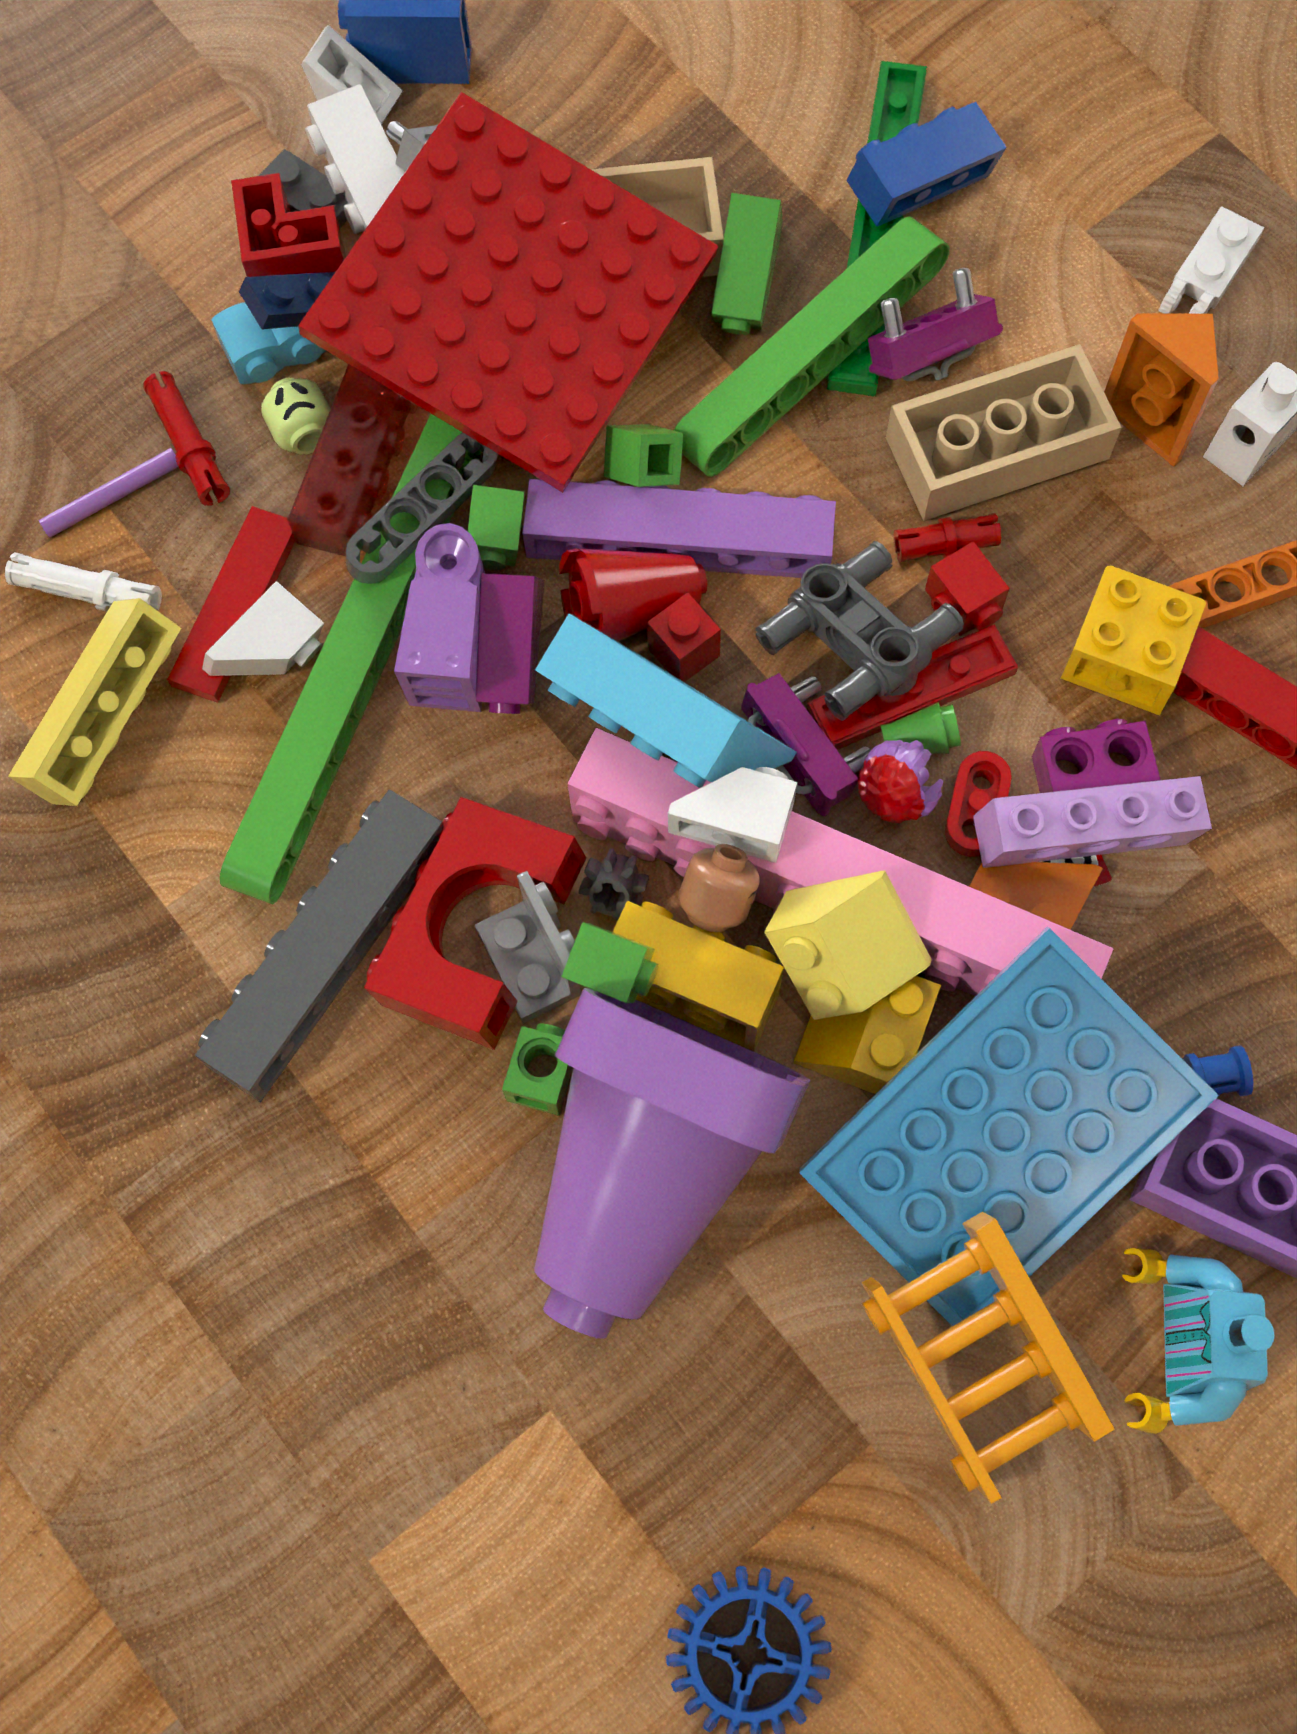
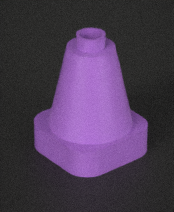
(648, 1152)

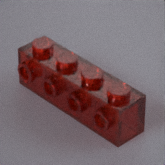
(349, 463)

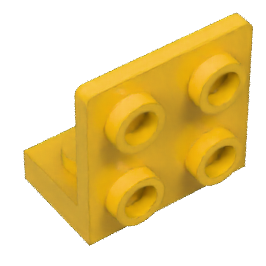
(1134, 640)

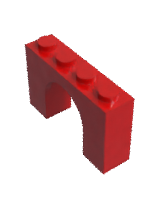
(472, 852)

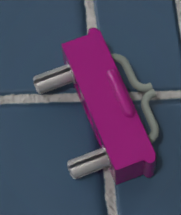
(933, 335)
(817, 766)

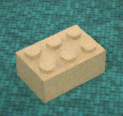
(680, 190)

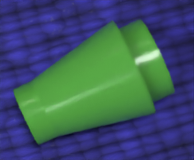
(932, 726)

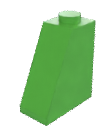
(747, 263)

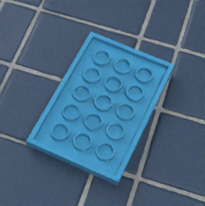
(1014, 1111)

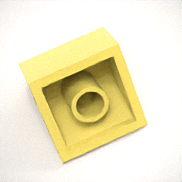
(846, 943)

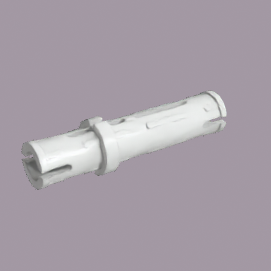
(78, 583)

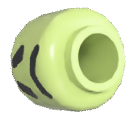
(295, 414)

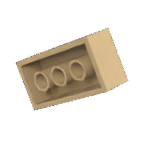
(1002, 432)

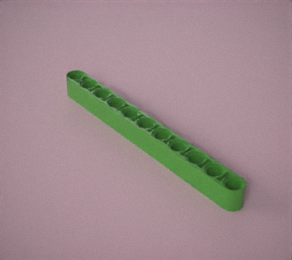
(330, 705)

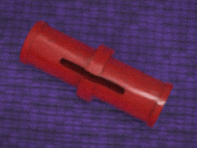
(946, 537)

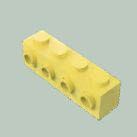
(95, 702)

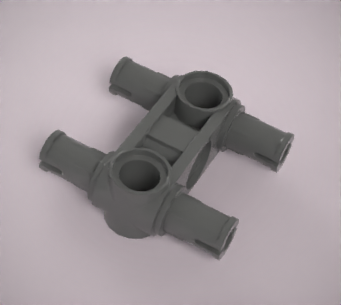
(859, 629)

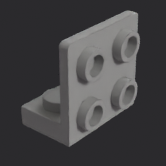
(530, 951)

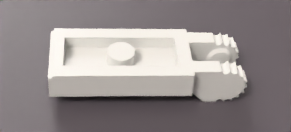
(1213, 262)

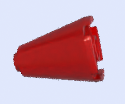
(626, 588)

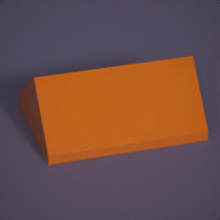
(1164, 379)

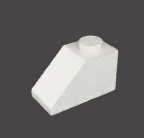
(267, 638)
(738, 810)

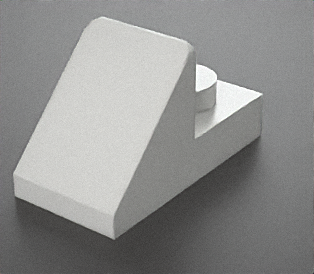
(337, 65)

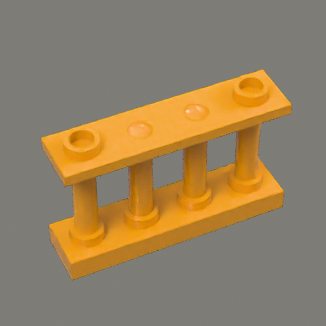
(1043, 1355)

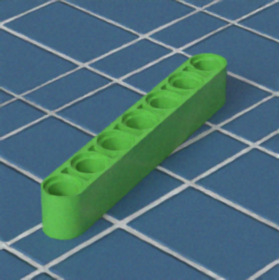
(810, 346)

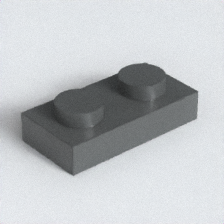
(305, 185)

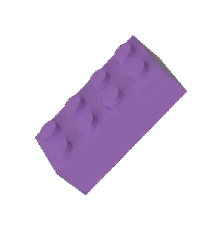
(1229, 1182)

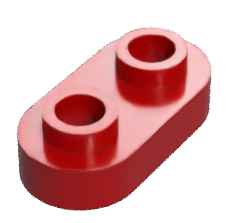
(969, 799)

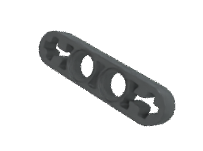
(416, 501)

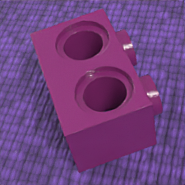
(1089, 753)

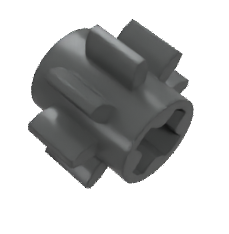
(613, 883)

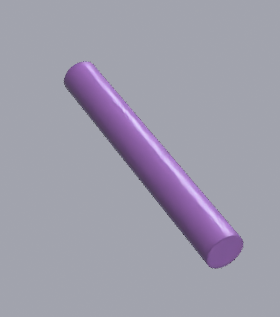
(109, 493)

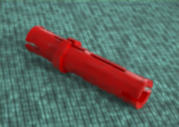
(193, 453)

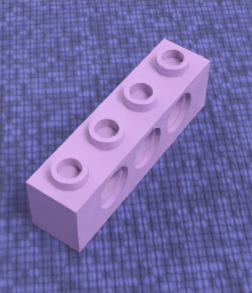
(1091, 821)

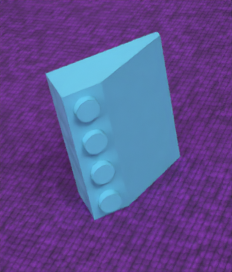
(654, 706)

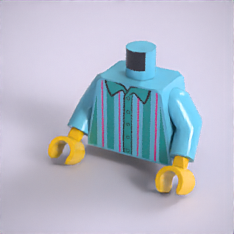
(1211, 1340)

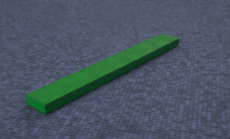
(894, 108)

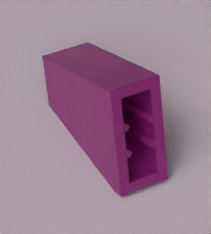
(508, 640)

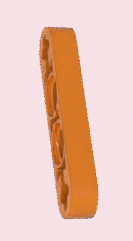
(1248, 578)

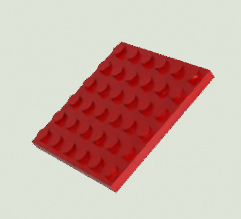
(509, 291)

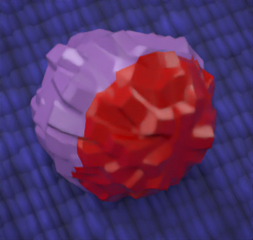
(894, 780)

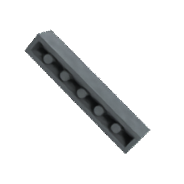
(320, 947)

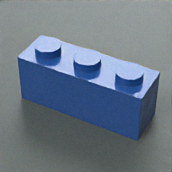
(925, 163)

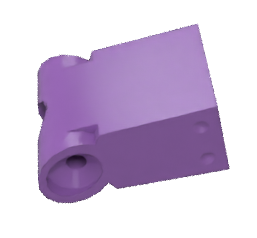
(442, 622)

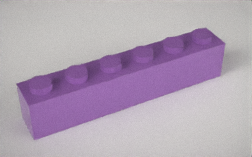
(715, 528)

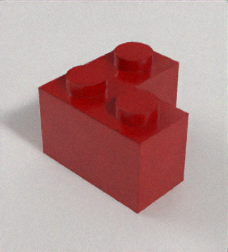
(282, 240)

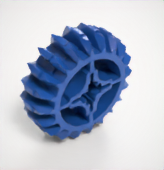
(799, 1666)

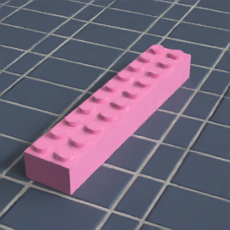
(965, 931)

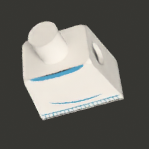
(1270, 413)

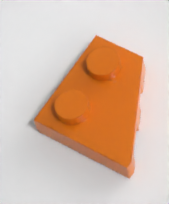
(1040, 888)

